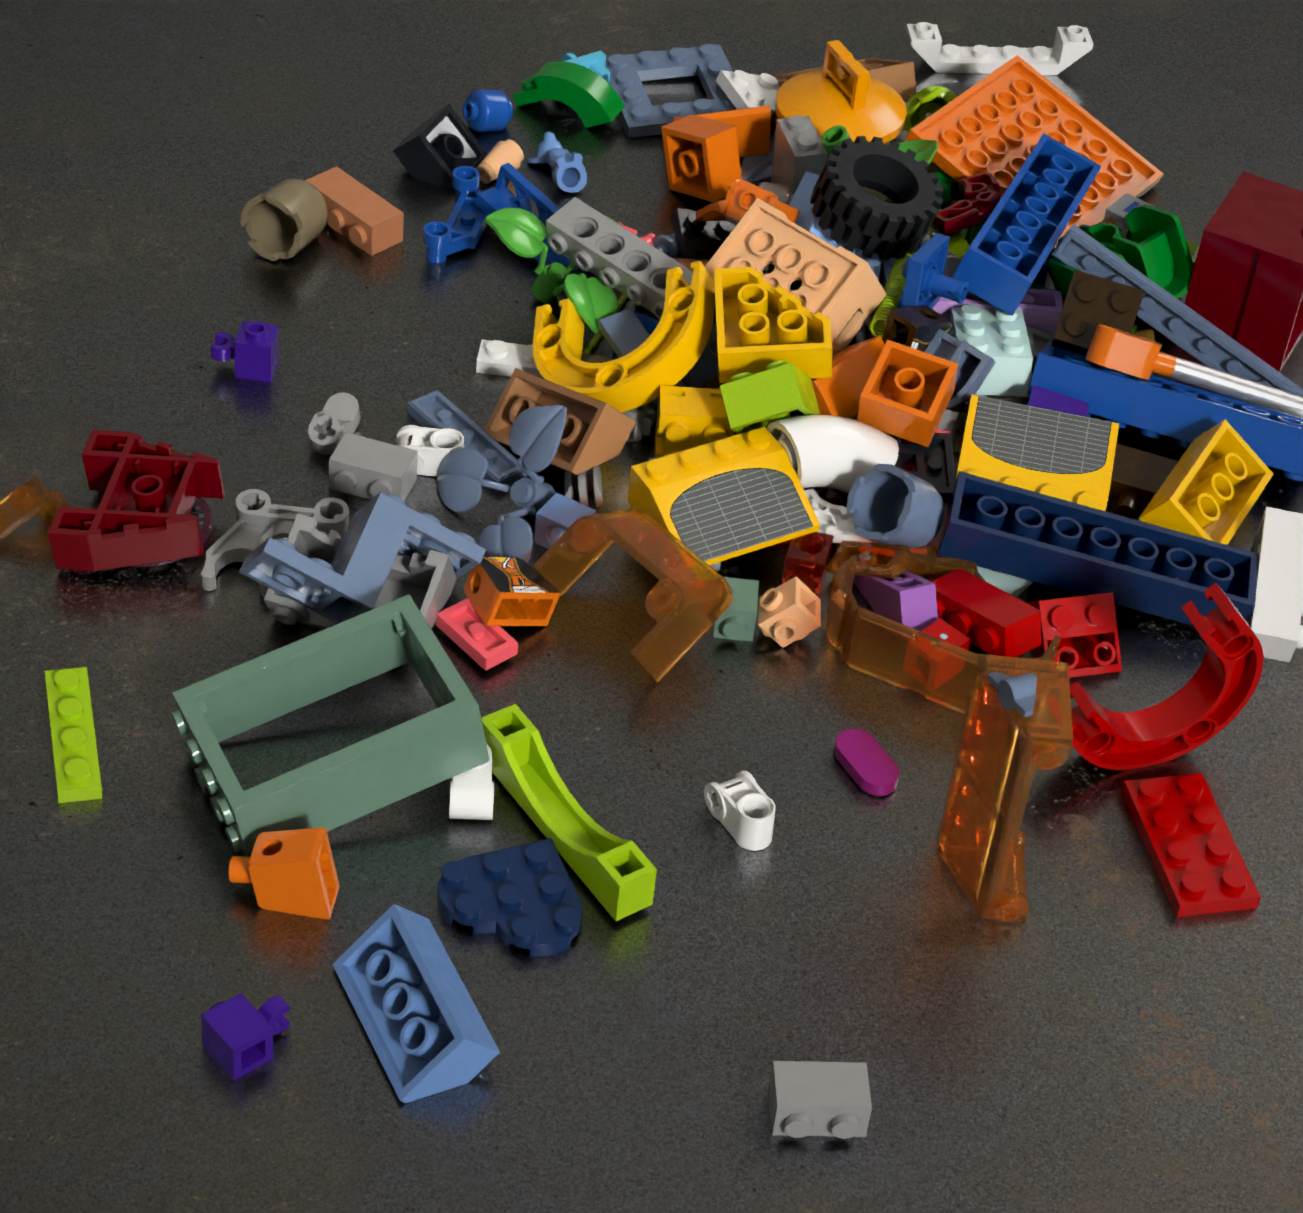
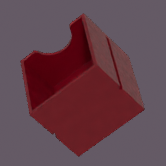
(1253, 268)

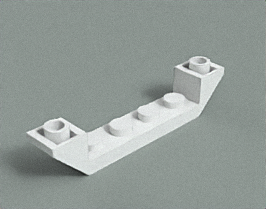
(1068, 47)

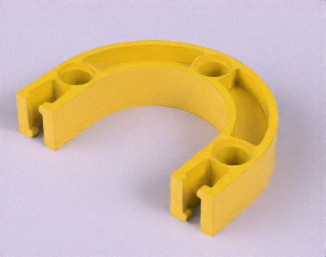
(638, 375)

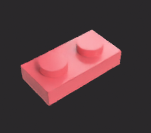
(483, 643)

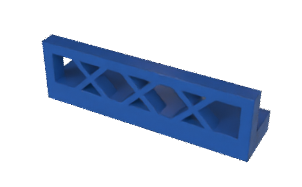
(501, 197)

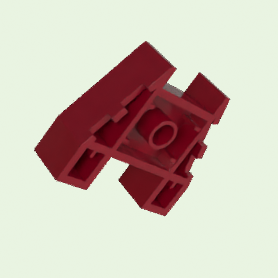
(143, 505)

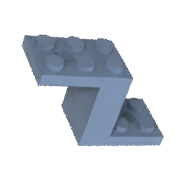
(362, 560)

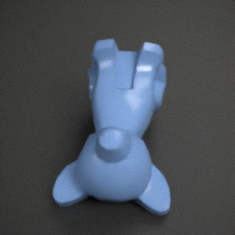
(566, 168)

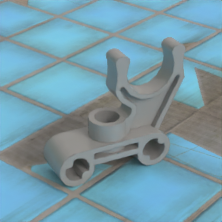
(258, 521)

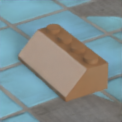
(591, 430)

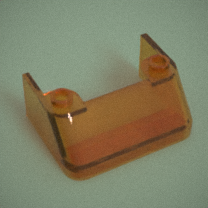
(682, 602)

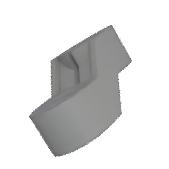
(328, 426)

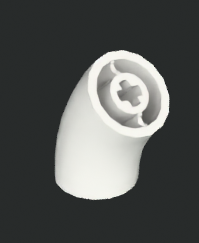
(832, 449)

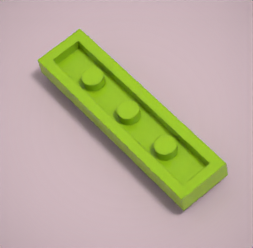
(73, 735)

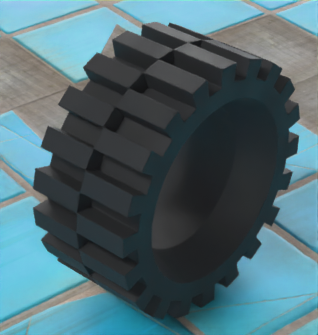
(869, 221)

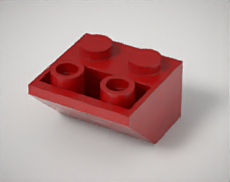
(1086, 633)

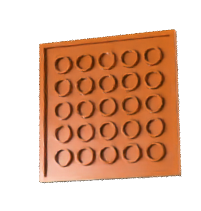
(1003, 119)

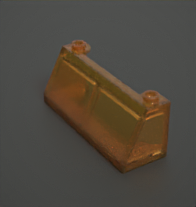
(993, 780)

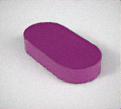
(866, 762)

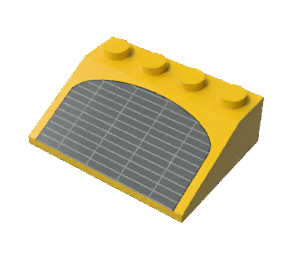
(1039, 450)
(725, 496)

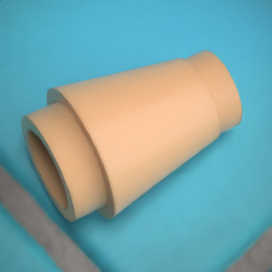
(502, 153)

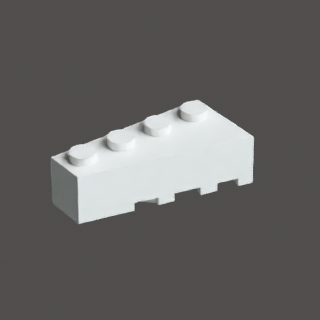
(1279, 584)

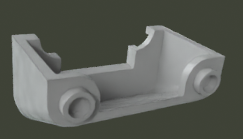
(426, 581)

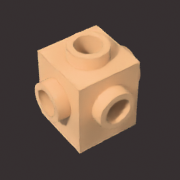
(789, 612)

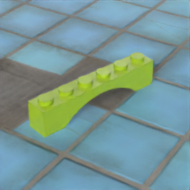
(605, 863)

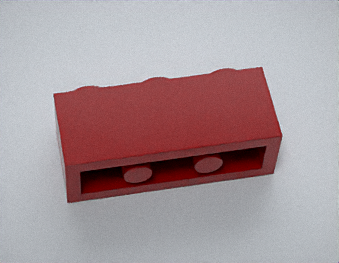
(987, 614)

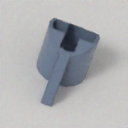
(1015, 691)

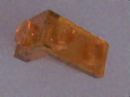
(27, 502)

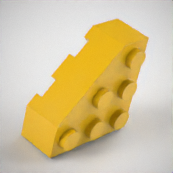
(766, 326)

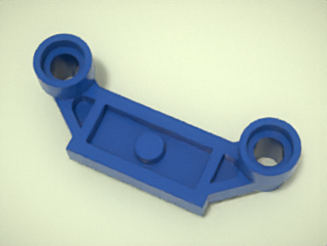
(464, 223)

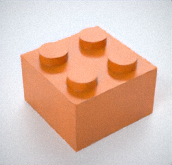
(701, 157)
(907, 393)

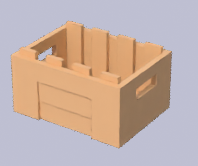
(831, 277)

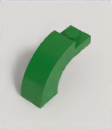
(575, 86)

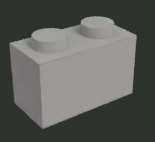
(372, 466)
(819, 1099)

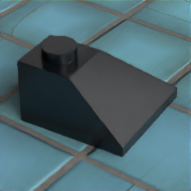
(439, 148)

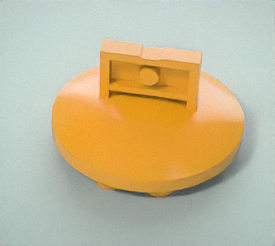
(843, 97)

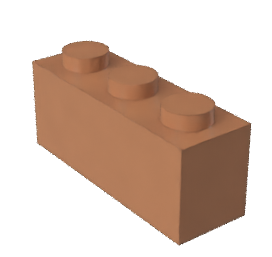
(359, 212)

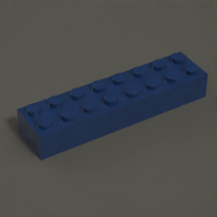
(1092, 550)

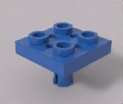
(926, 277)

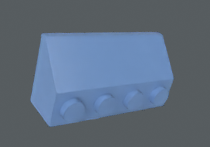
(414, 1006)

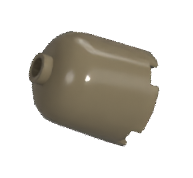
(284, 218)

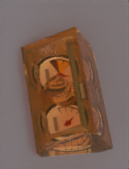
(874, 559)

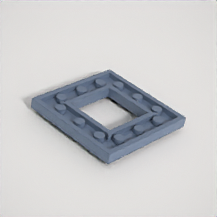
(629, 71)

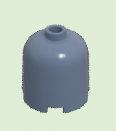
(895, 507)

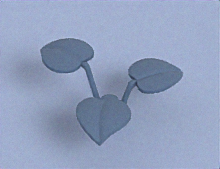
(461, 474)

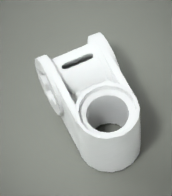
(431, 445)
(473, 793)
(742, 810)

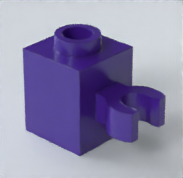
(253, 350)
(241, 1035)

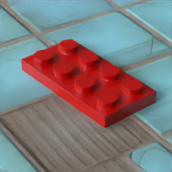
(1190, 845)

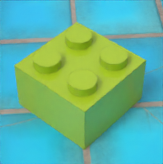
(768, 396)

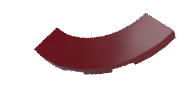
(981, 198)

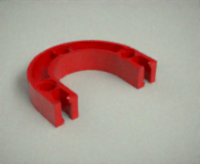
(1189, 716)

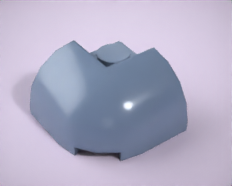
(972, 366)

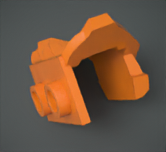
(739, 200)

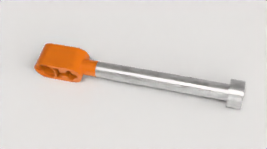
(1143, 356)

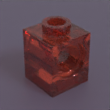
(808, 559)

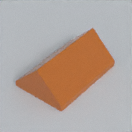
(751, 128)
(849, 376)

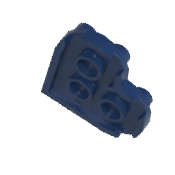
(516, 894)

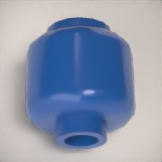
(487, 110)

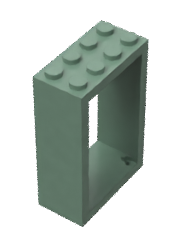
(353, 778)

